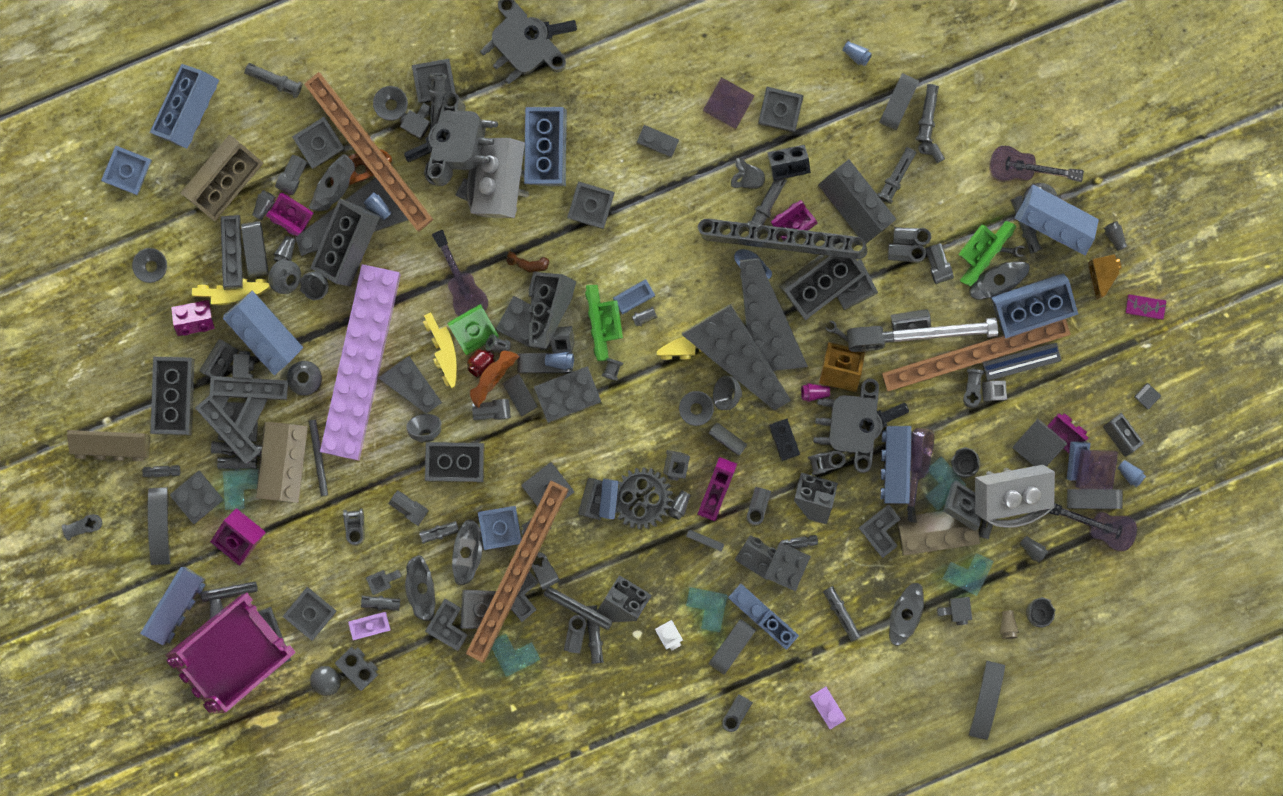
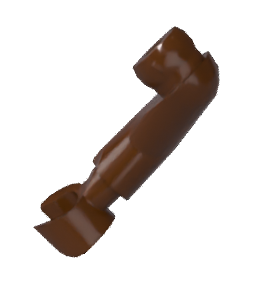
(532, 266)

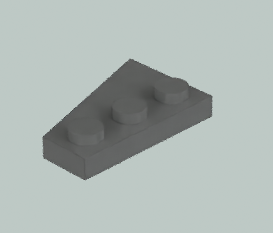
(411, 384)

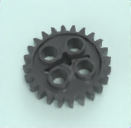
(652, 511)

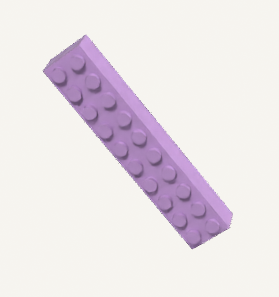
(360, 362)

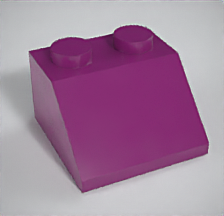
(237, 536)

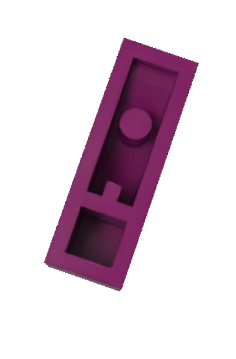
(717, 489)

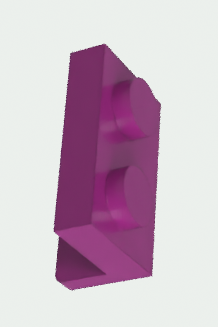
(289, 214)
(795, 218)
(192, 318)
(1066, 430)

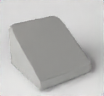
(994, 390)

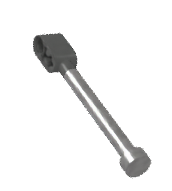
(874, 338)

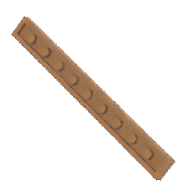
(369, 151)
(973, 355)
(517, 571)

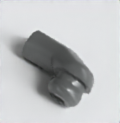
(931, 149)

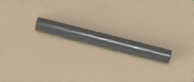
(318, 458)

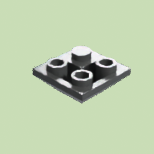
(815, 497)
(624, 601)

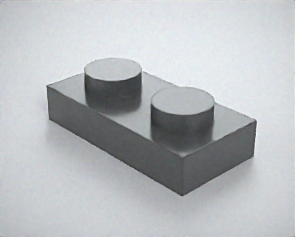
(657, 141)

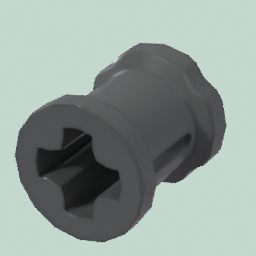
(497, 345)
(612, 369)

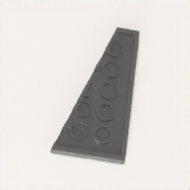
(311, 238)
(767, 320)
(733, 348)

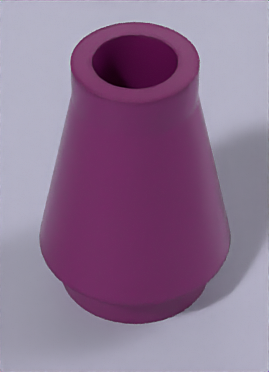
(814, 392)

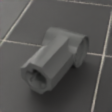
(289, 180)
(909, 236)
(903, 252)
(940, 268)
(496, 409)
(758, 504)
(412, 510)
(575, 635)
(737, 712)

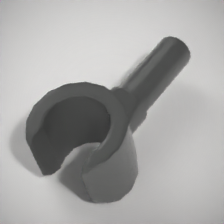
(1013, 251)
(837, 331)

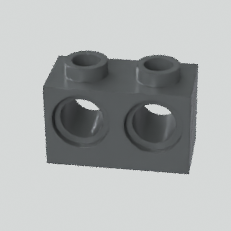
(353, 672)

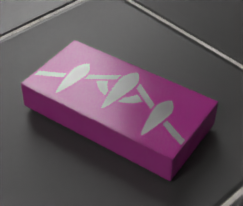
(1145, 307)

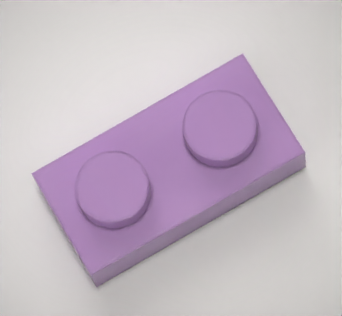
(369, 626)
(827, 707)

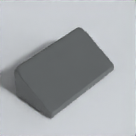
(911, 320)
(219, 359)
(520, 395)
(1123, 435)
(727, 439)
(591, 499)

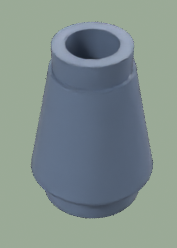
(857, 53)
(376, 205)
(560, 360)
(1131, 473)

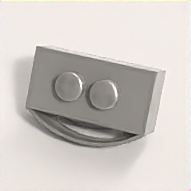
(498, 180)
(1013, 494)

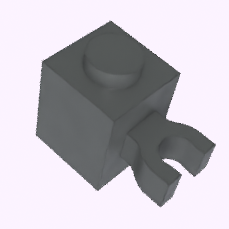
(416, 123)
(562, 340)
(959, 610)

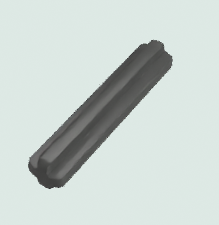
(229, 591)

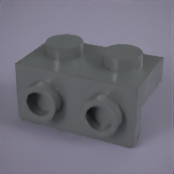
(756, 556)

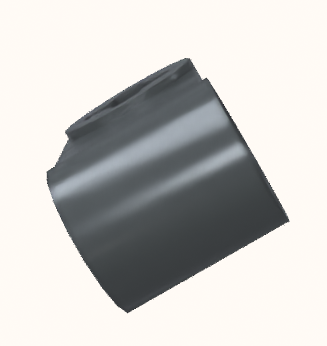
(825, 462)
(354, 525)
(545, 574)

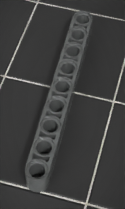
(789, 244)

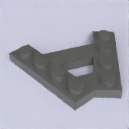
(257, 393)

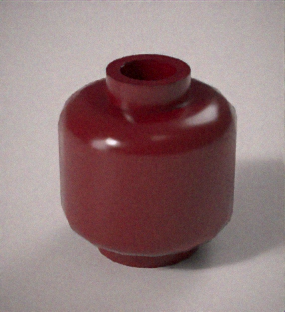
(479, 362)

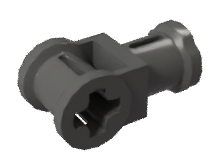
(973, 387)
(81, 526)

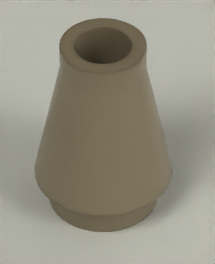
(1008, 625)

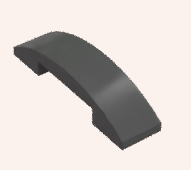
(158, 526)
(987, 700)

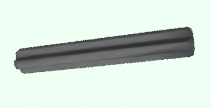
(578, 608)

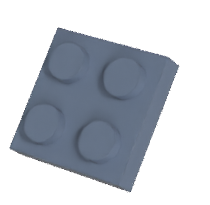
(126, 170)
(499, 527)

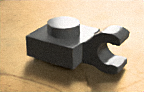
(380, 581)

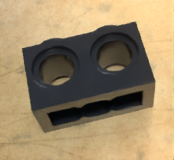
(789, 162)
(784, 440)

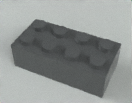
(172, 396)

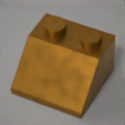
(1103, 274)
(842, 367)

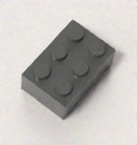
(567, 394)
(454, 462)

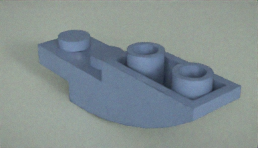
(763, 616)

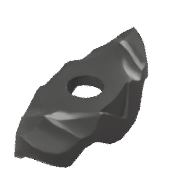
(340, 172)
(1013, 274)
(470, 537)
(417, 573)
(902, 629)

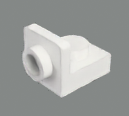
(669, 635)

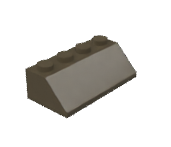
(222, 177)
(108, 444)
(281, 462)
(933, 533)

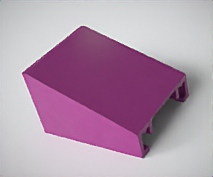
(229, 655)

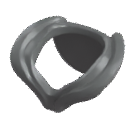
(751, 176)

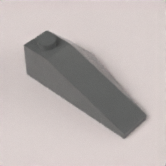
(549, 301)

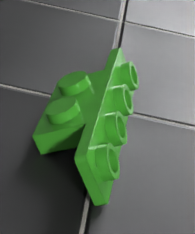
(982, 249)
(604, 321)

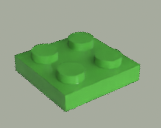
(472, 329)

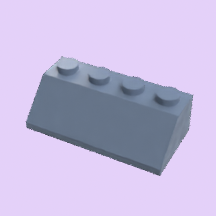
(184, 106)
(545, 146)
(1058, 219)
(1034, 305)
(262, 332)
(897, 465)
(173, 606)

